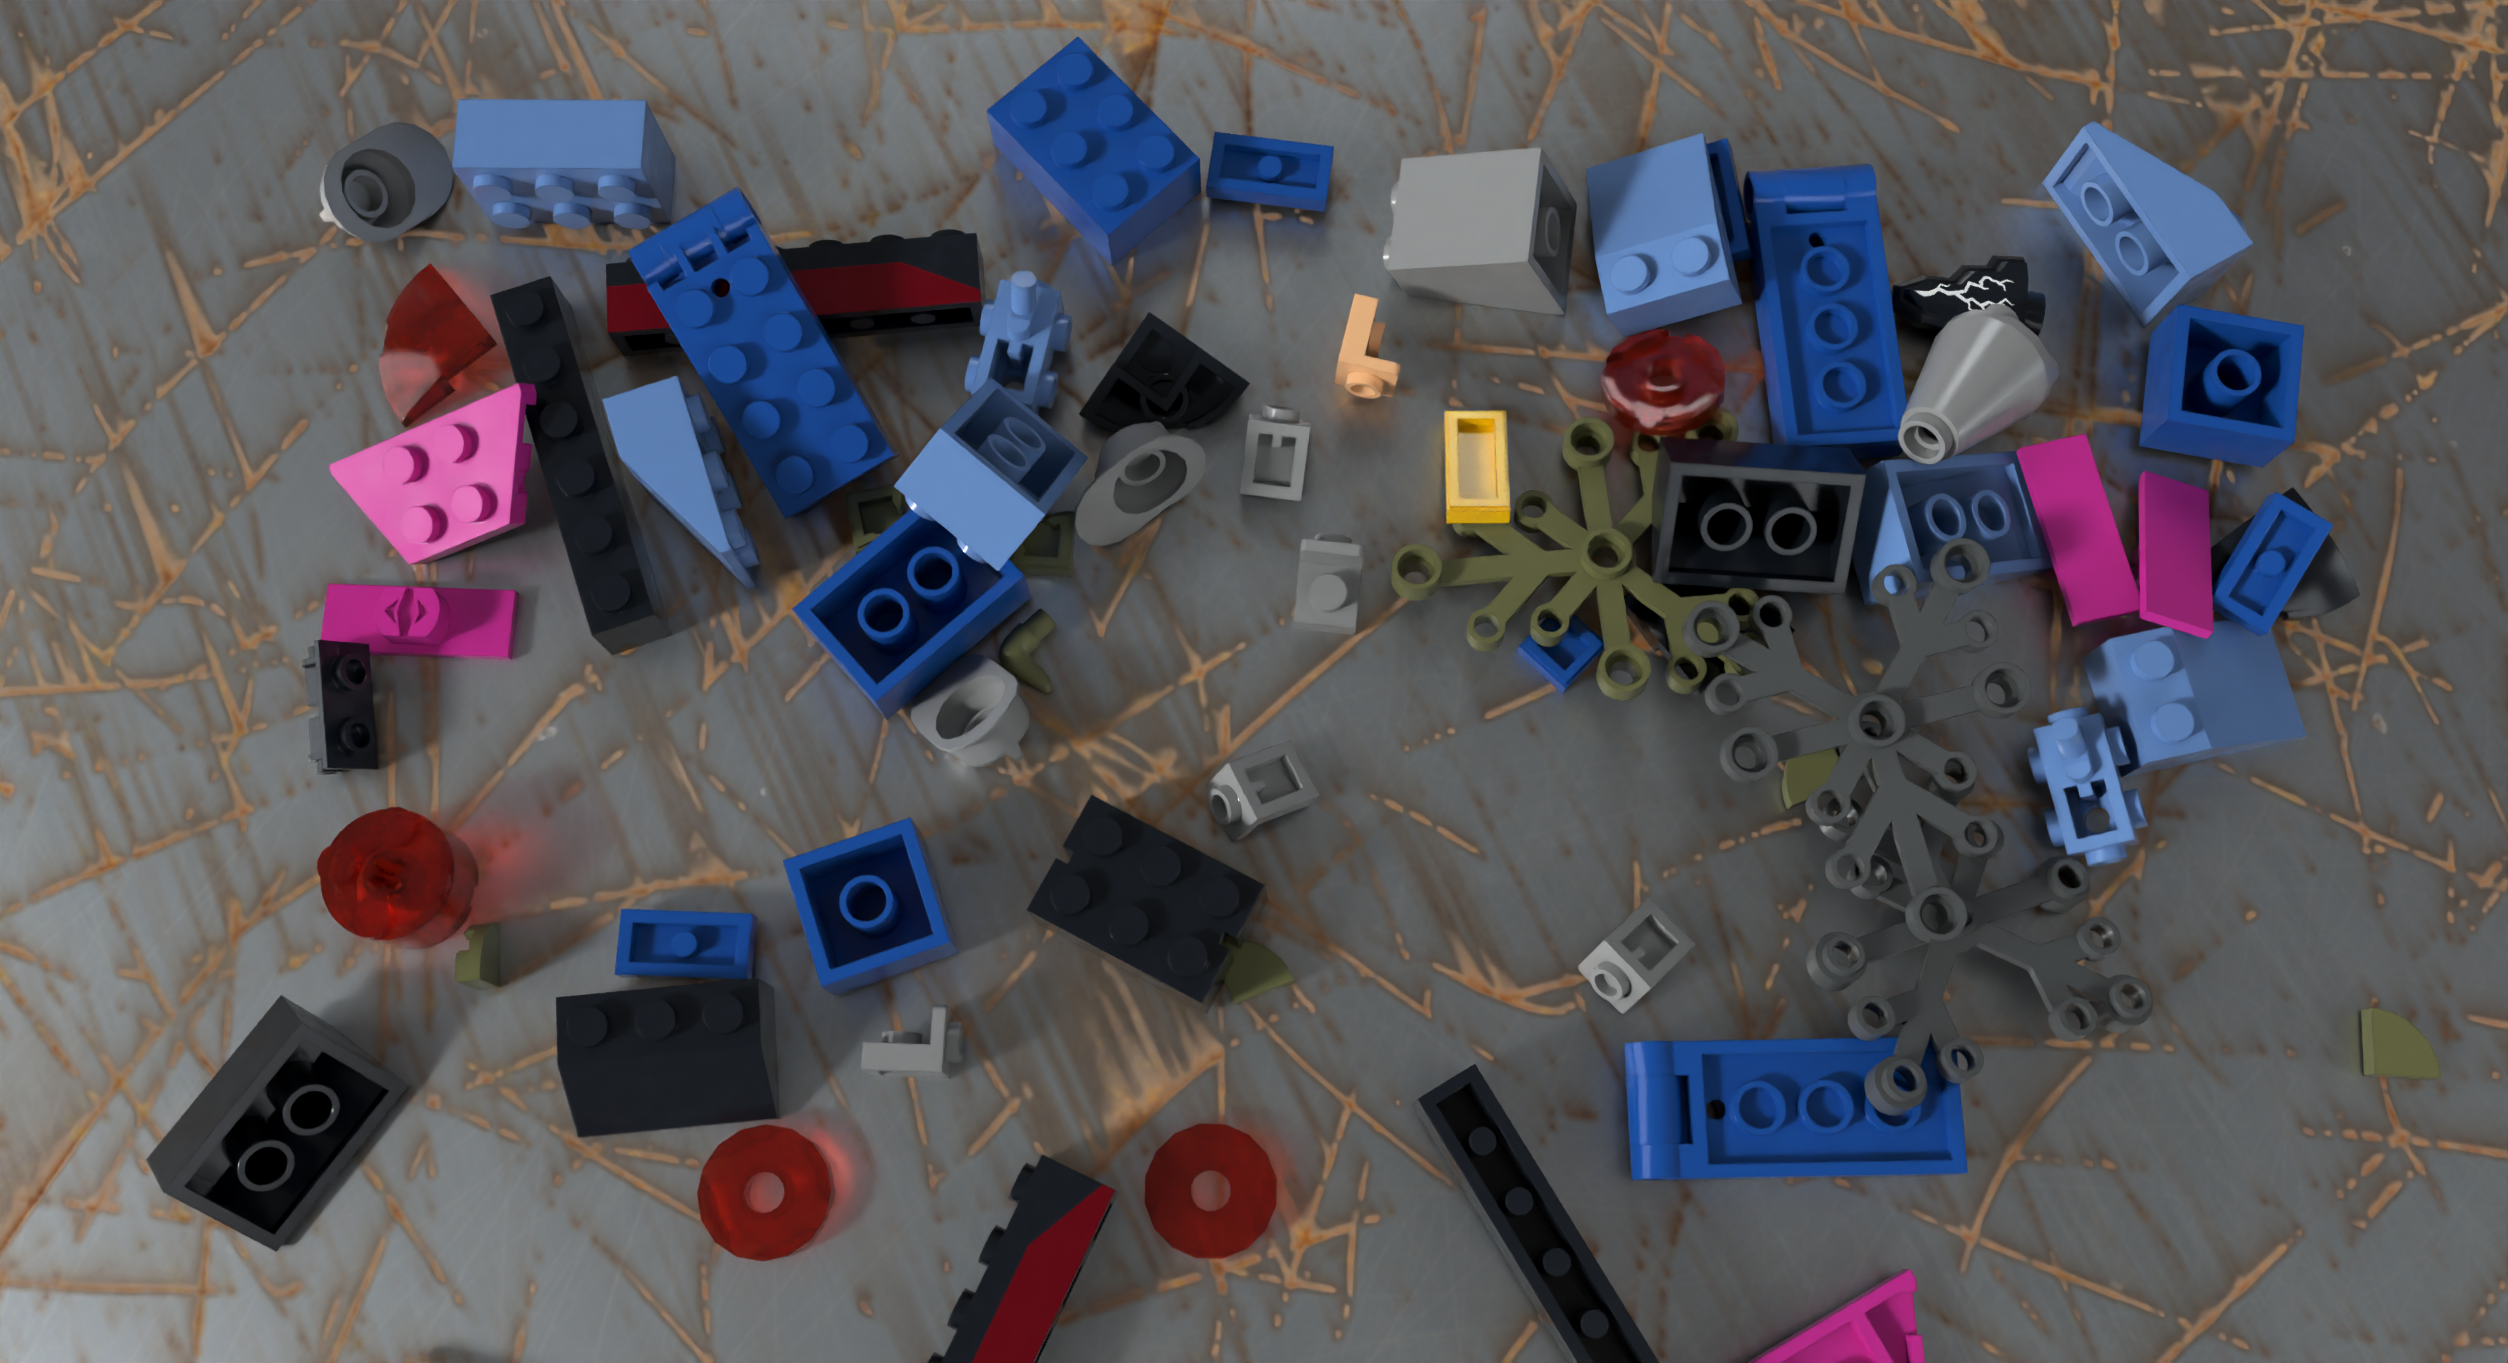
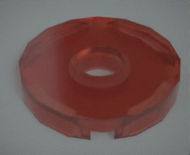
(1663, 409)
(1251, 1191)
(726, 1193)

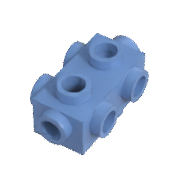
(1020, 340)
(2082, 772)

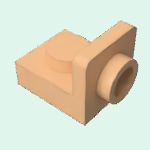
(1358, 359)

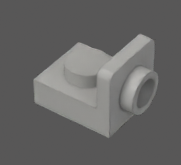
(1275, 453)
(1328, 584)
(1259, 789)
(1635, 956)
(905, 1055)

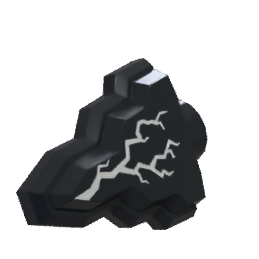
(1935, 300)

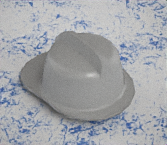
(386, 182)
(1135, 480)
(973, 712)

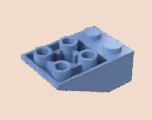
(676, 459)

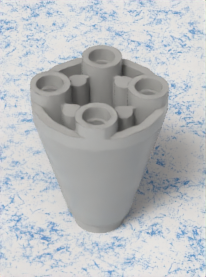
(1975, 383)

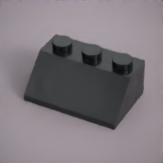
(1754, 515)
(669, 1057)
(275, 1125)

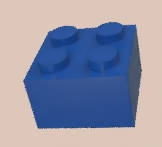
(2222, 386)
(870, 907)

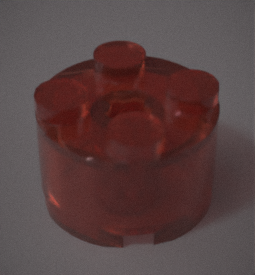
(364, 868)

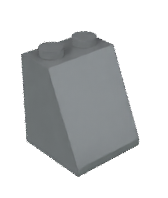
(1483, 230)

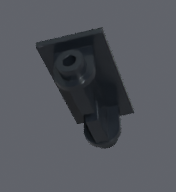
(342, 689)

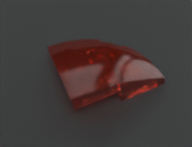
(427, 344)

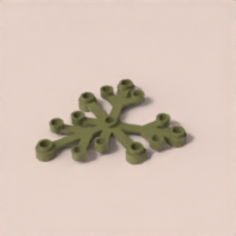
(1529, 566)

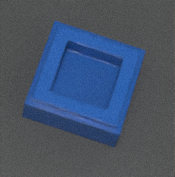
(1567, 660)

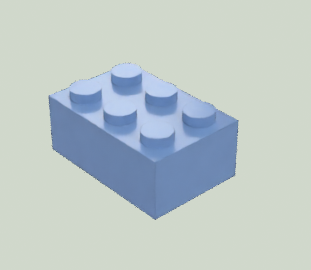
(564, 162)
(990, 474)

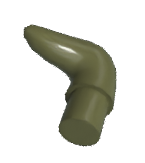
(1018, 646)

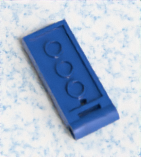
(1825, 309)
(762, 353)
(1783, 1112)

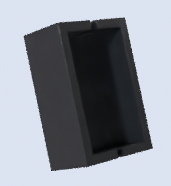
(1148, 903)

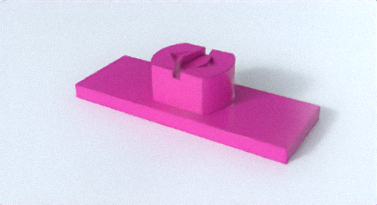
(2079, 530)
(2174, 555)
(423, 620)

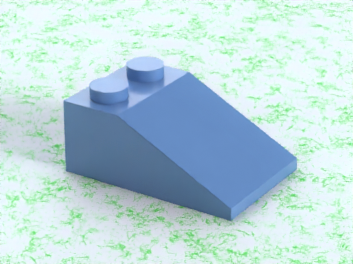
(2145, 222)
(1660, 237)
(1920, 507)
(2193, 695)

